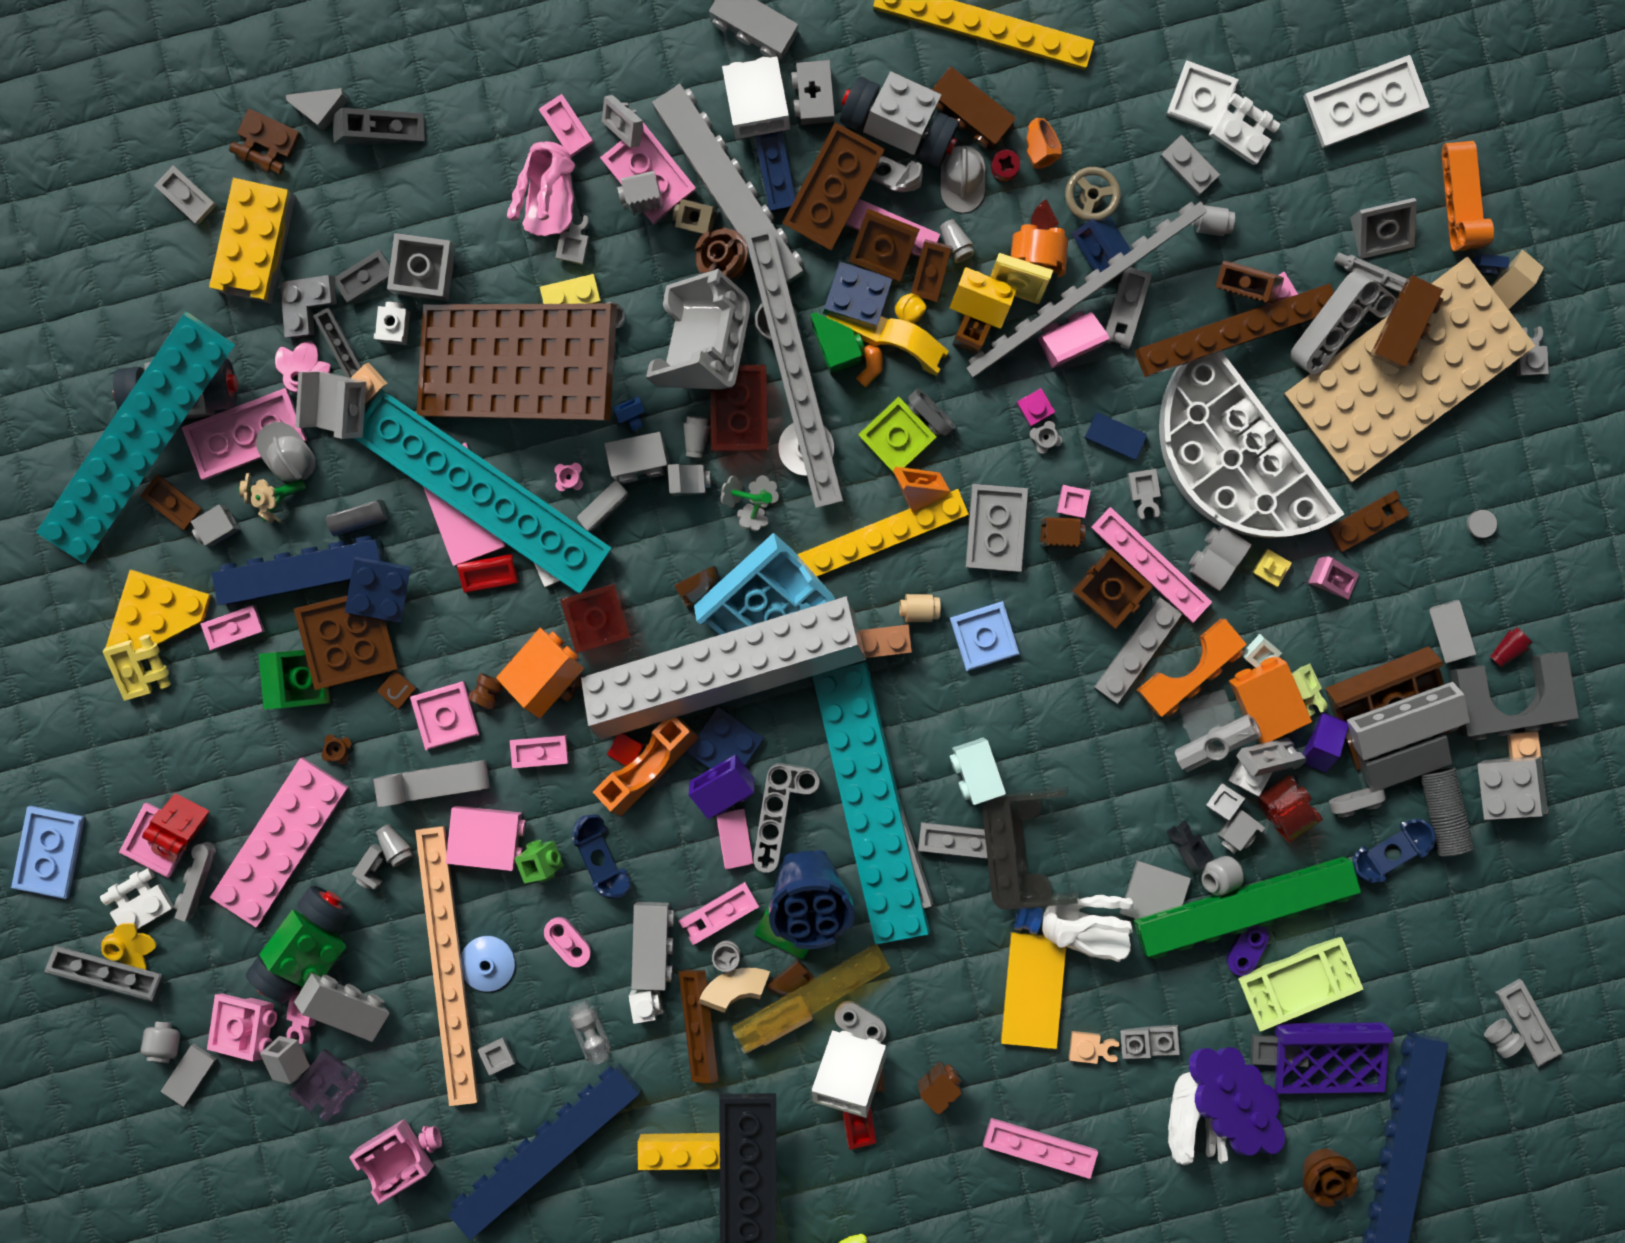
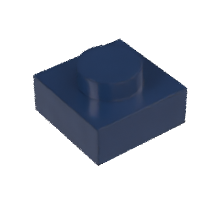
(1491, 264)

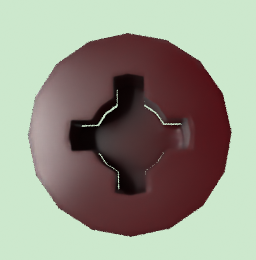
(1002, 171)

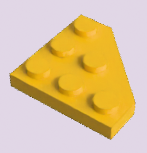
(156, 609)

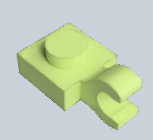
(1309, 688)

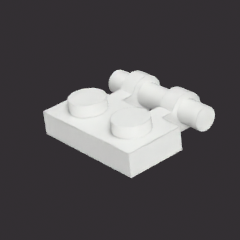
(1238, 135)
(142, 909)

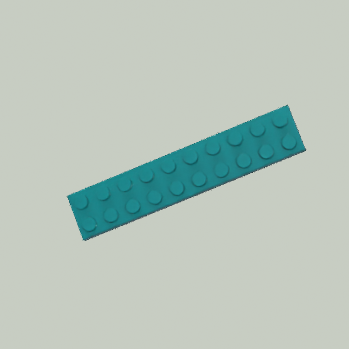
(135, 437)
(482, 492)
(871, 803)

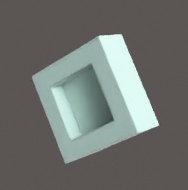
(1260, 650)

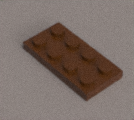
(833, 186)

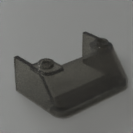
(1006, 852)

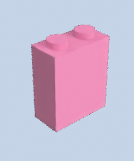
(484, 838)

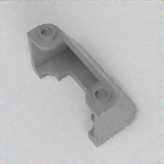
(706, 334)

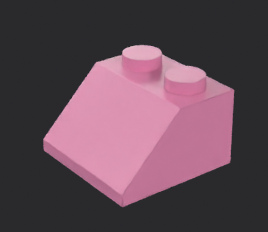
(1072, 339)

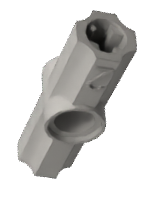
(1231, 735)

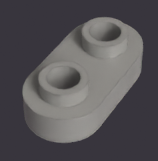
(1347, 804)
(861, 1022)

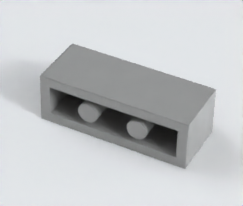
(755, 25)
(651, 946)
(342, 1006)

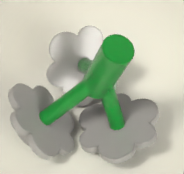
(761, 495)

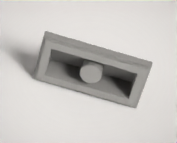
(603, 506)

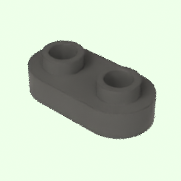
(938, 420)

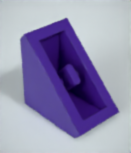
(1325, 742)

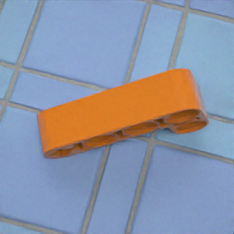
(1463, 198)

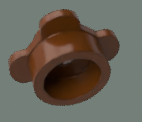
(332, 742)

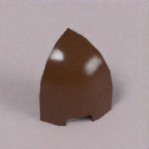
(697, 586)
(790, 979)

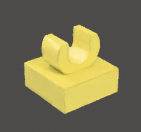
(1271, 567)

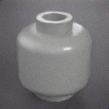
(1222, 876)
(160, 1042)

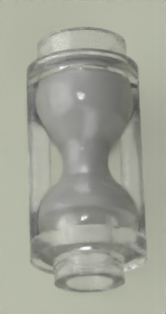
(583, 1019)

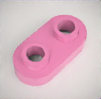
(565, 943)

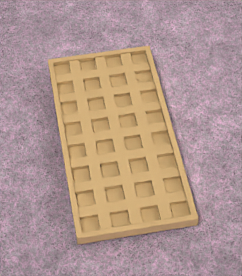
(1370, 408)

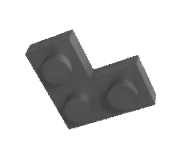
(298, 302)

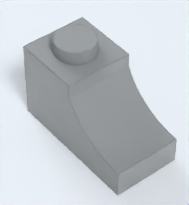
(688, 479)

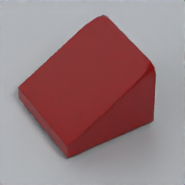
(625, 749)

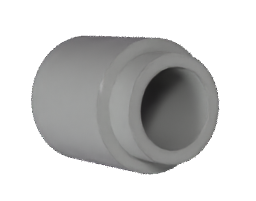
(1216, 221)

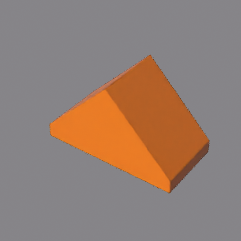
(920, 487)

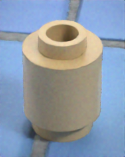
(920, 608)

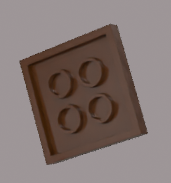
(343, 644)

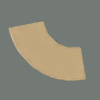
(733, 986)

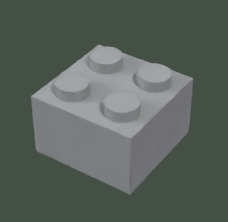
(421, 267)
(637, 457)
(1512, 788)

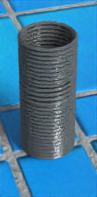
(1444, 801)

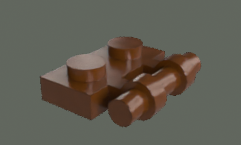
(269, 134)

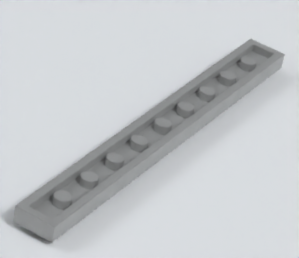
(1094, 280)
(793, 367)

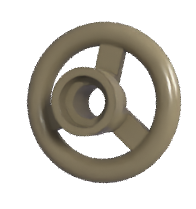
(1088, 203)

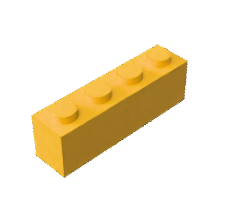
(679, 1151)

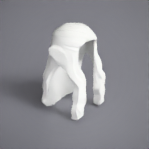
(1090, 933)
(1183, 1125)

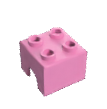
(392, 1161)

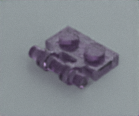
(318, 1079)

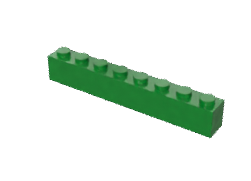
(1246, 907)

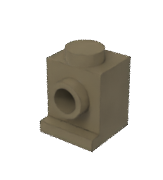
(684, 210)

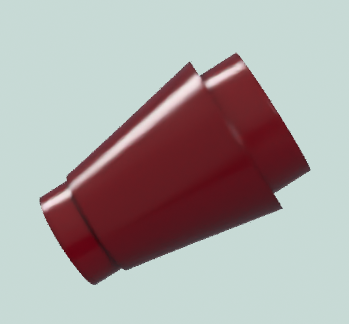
(1511, 646)

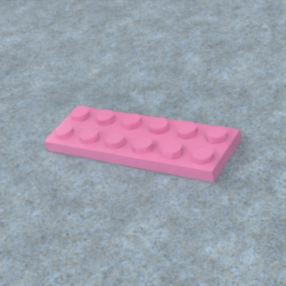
(279, 842)

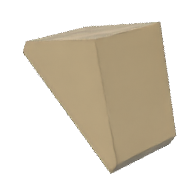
(1517, 279)

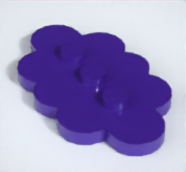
(1236, 1101)

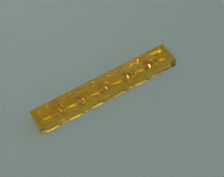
(810, 998)

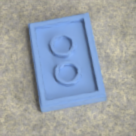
(48, 852)

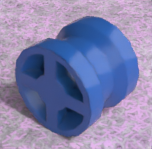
(1028, 919)

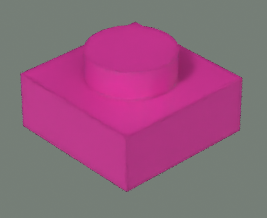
(1035, 407)

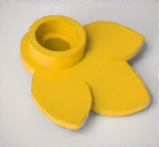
(129, 945)

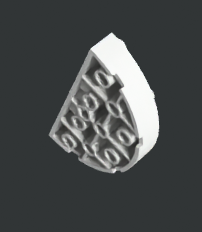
(1235, 457)

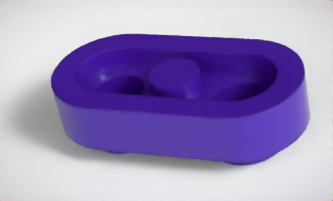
(1246, 948)

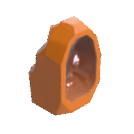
(1042, 144)

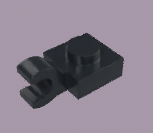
(1192, 847)

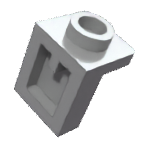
(370, 861)

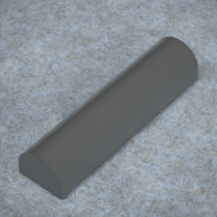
(104, 974)

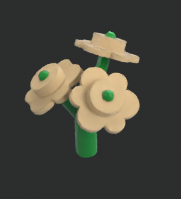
(263, 495)

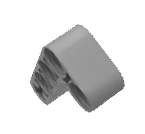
(1338, 320)
(431, 782)
(778, 817)

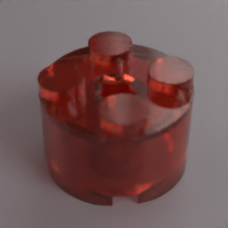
(1289, 808)

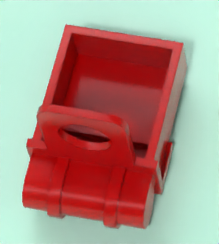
(175, 827)

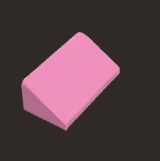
(734, 838)

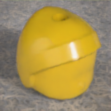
(910, 308)

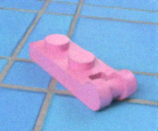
(720, 912)

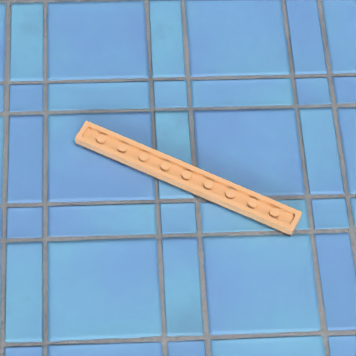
(447, 966)

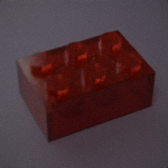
(741, 413)

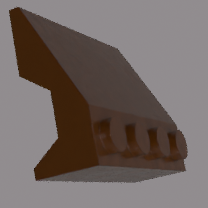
(1384, 686)

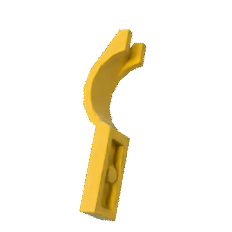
(904, 336)

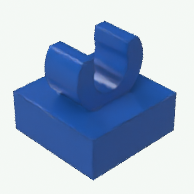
(630, 411)

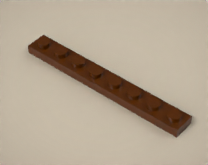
(1232, 331)

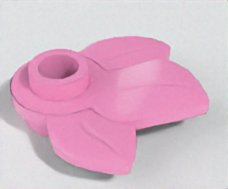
(301, 359)

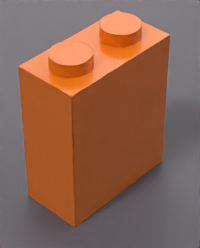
(540, 672)
(1271, 698)

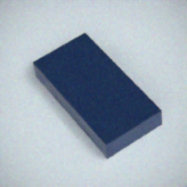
(1115, 436)

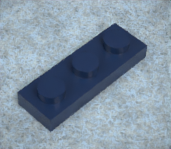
(775, 171)

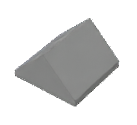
(1385, 228)

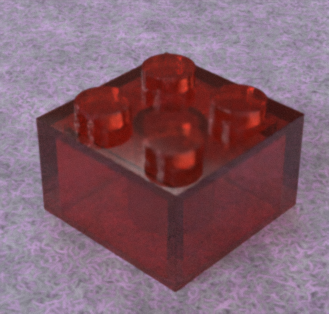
(596, 618)

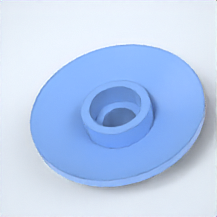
(497, 954)

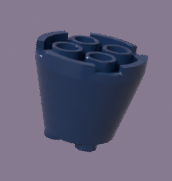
(810, 901)

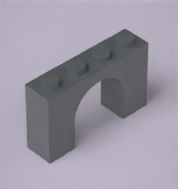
(1552, 702)

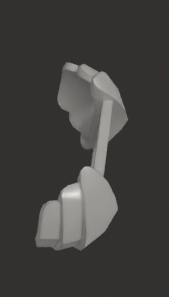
(901, 177)

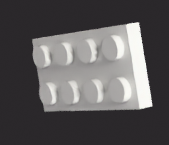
(1366, 101)

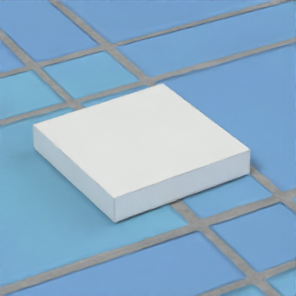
(1201, 95)

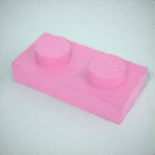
(566, 125)
(232, 627)
(539, 751)

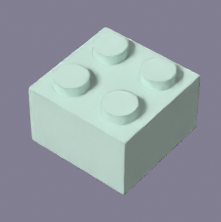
(978, 771)

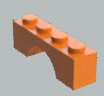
(1218, 646)
(627, 785)

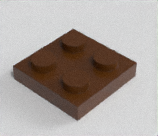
(884, 244)

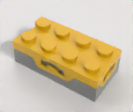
(252, 241)

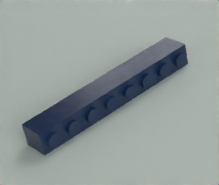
(1406, 1139)
(544, 1151)

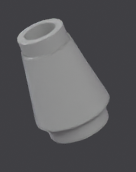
(954, 236)
(696, 434)
(393, 846)

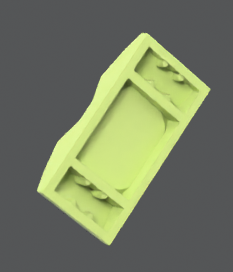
(1300, 983)

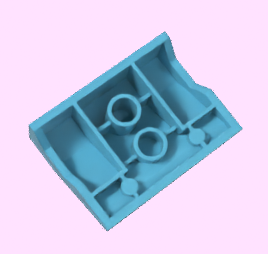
(761, 588)

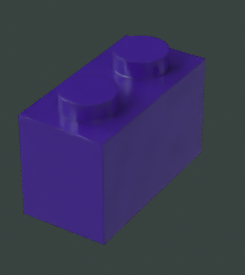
(722, 787)

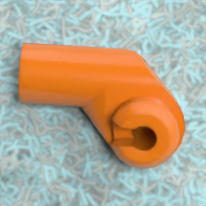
(874, 365)

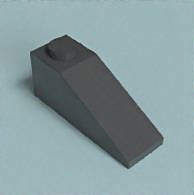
(377, 127)

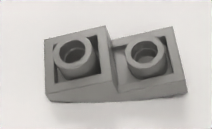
(1150, 1041)

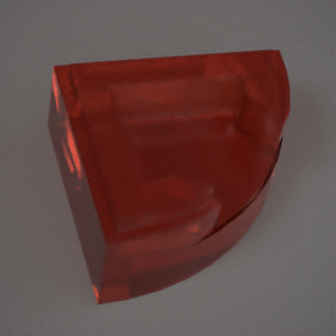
(1044, 217)

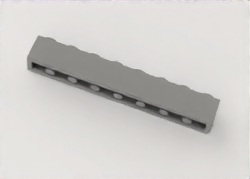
(721, 174)

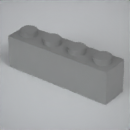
(1408, 721)

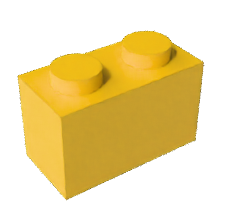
(983, 298)

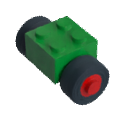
(301, 945)

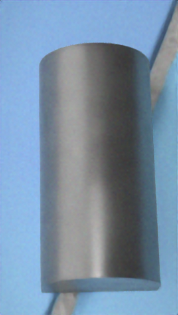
(357, 517)

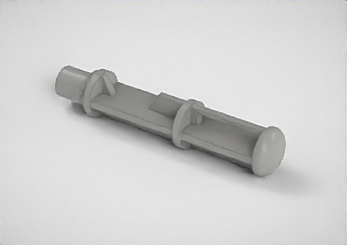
(1374, 272)

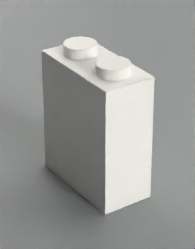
(756, 97)
(849, 1073)

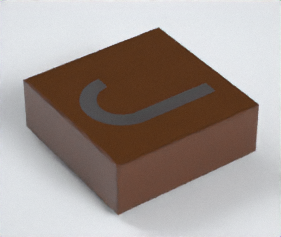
(397, 689)

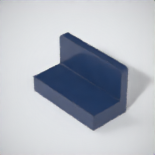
(1100, 242)

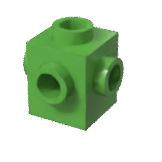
(539, 861)

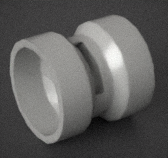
(723, 959)
(1504, 1038)

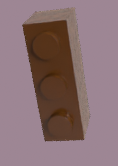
(973, 109)
(1407, 322)

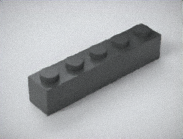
(338, 342)

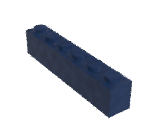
(292, 573)

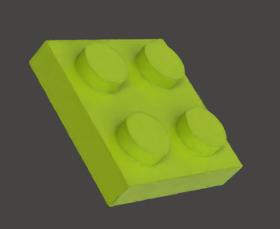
(897, 435)

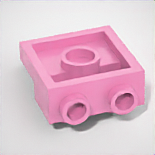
(241, 1026)

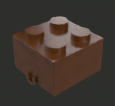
(1111, 589)

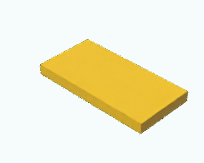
(1033, 991)

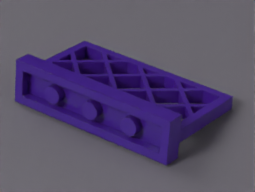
(1338, 1035)

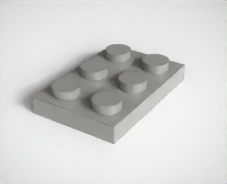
(996, 527)

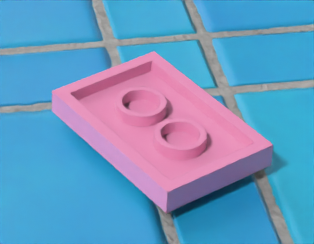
(649, 157)

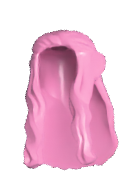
(549, 192)

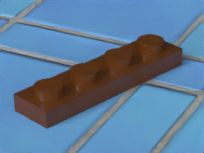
(698, 1027)

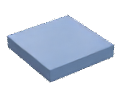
(984, 636)

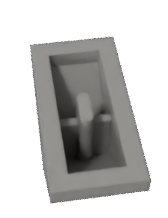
(319, 105)

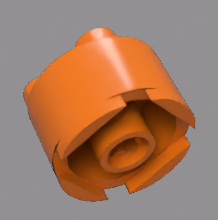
(1041, 247)

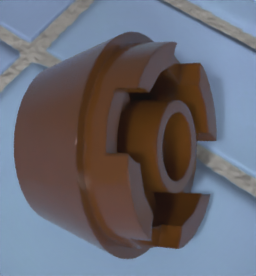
(724, 251)
(1328, 1177)

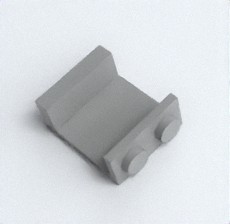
(331, 403)

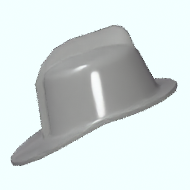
(963, 179)
(285, 452)

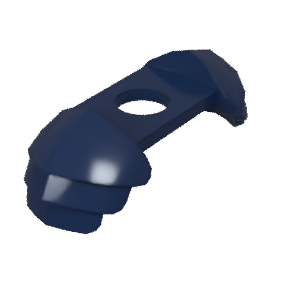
(1414, 839)
(606, 878)

